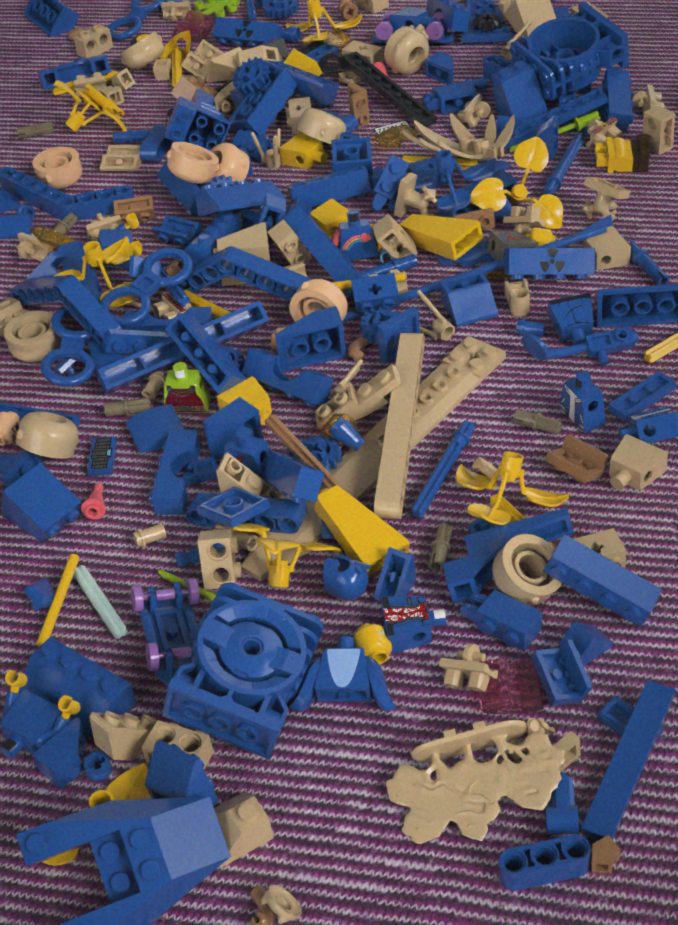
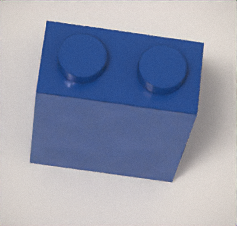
(518, 91)
(40, 504)

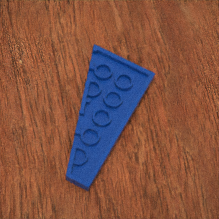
(474, 35)

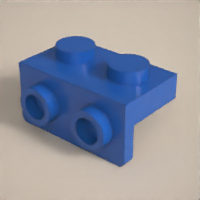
(244, 140)
(177, 230)
(562, 674)

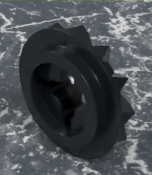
(487, 22)

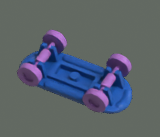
(435, 30)
(167, 622)

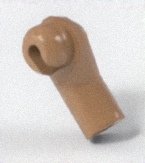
(75, 32)
(355, 348)
(264, 914)

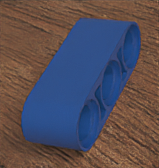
(155, 145)
(554, 851)

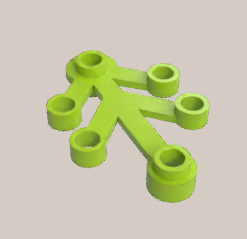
(218, 7)

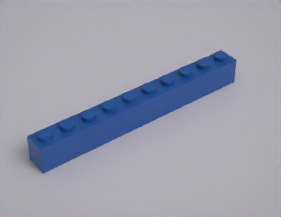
(74, 261)

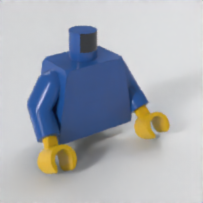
(109, 237)
(31, 720)

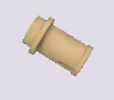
(156, 381)
(149, 535)

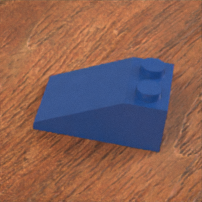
(312, 340)

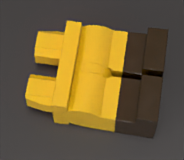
(623, 154)

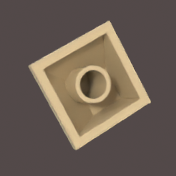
(223, 66)
(243, 825)

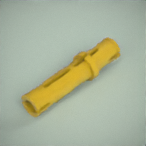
(102, 101)

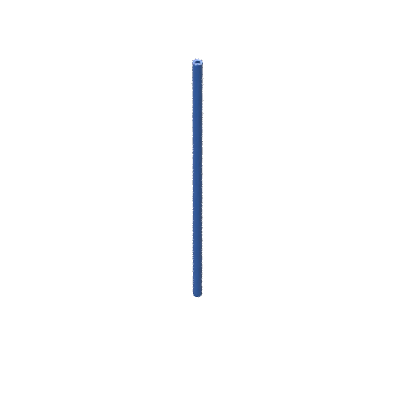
(490, 267)

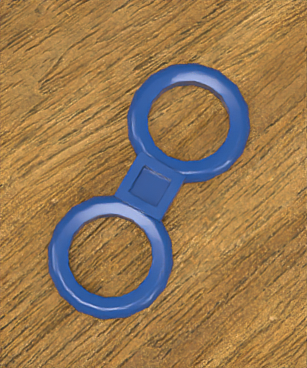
(136, 17)
(148, 284)
(71, 346)

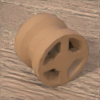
(343, 9)

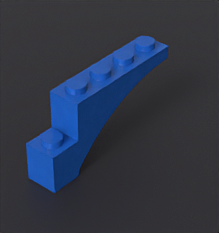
(475, 571)

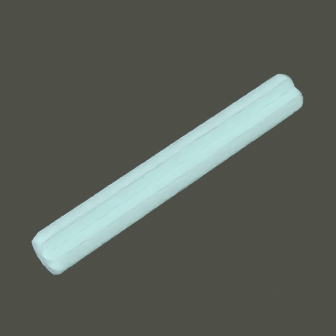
(100, 602)

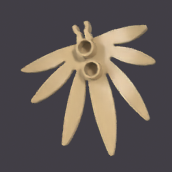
(468, 146)

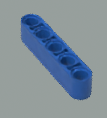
(281, 517)

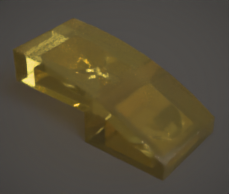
(393, 136)

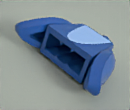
(343, 676)

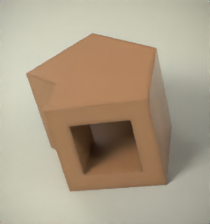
(175, 267)
(604, 855)

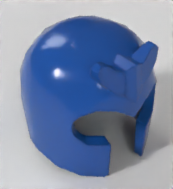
(346, 584)

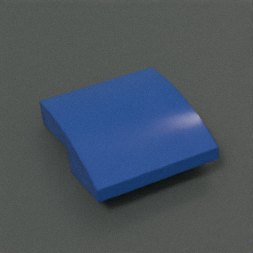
(152, 427)

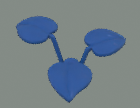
(446, 165)

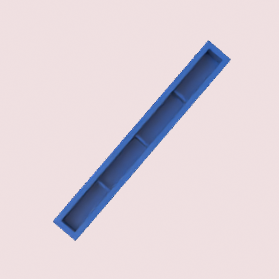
(169, 353)

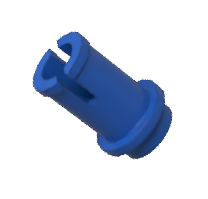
(530, 327)

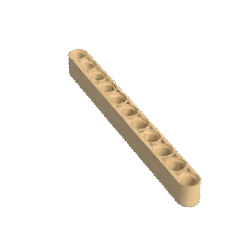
(399, 428)

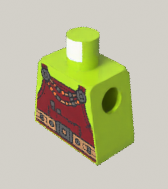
(186, 390)

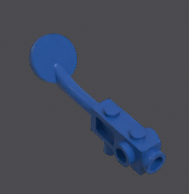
(595, 345)

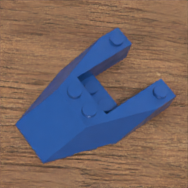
(144, 851)

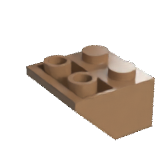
(188, 84)

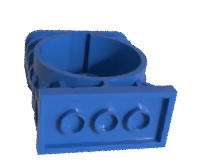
(572, 50)
(238, 696)

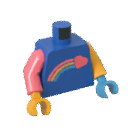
(357, 238)

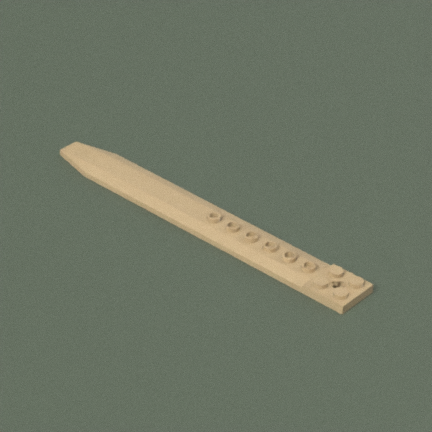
(360, 469)

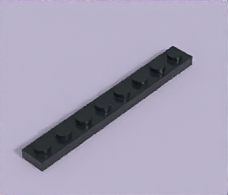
(388, 89)

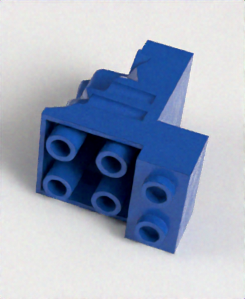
(197, 122)

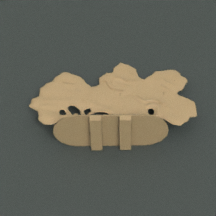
(472, 789)

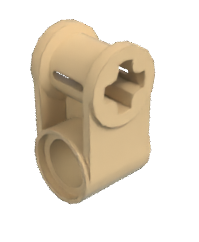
(518, 297)

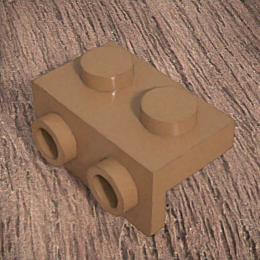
(358, 103)
(141, 206)
(485, 216)
(578, 459)

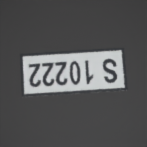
(378, 130)

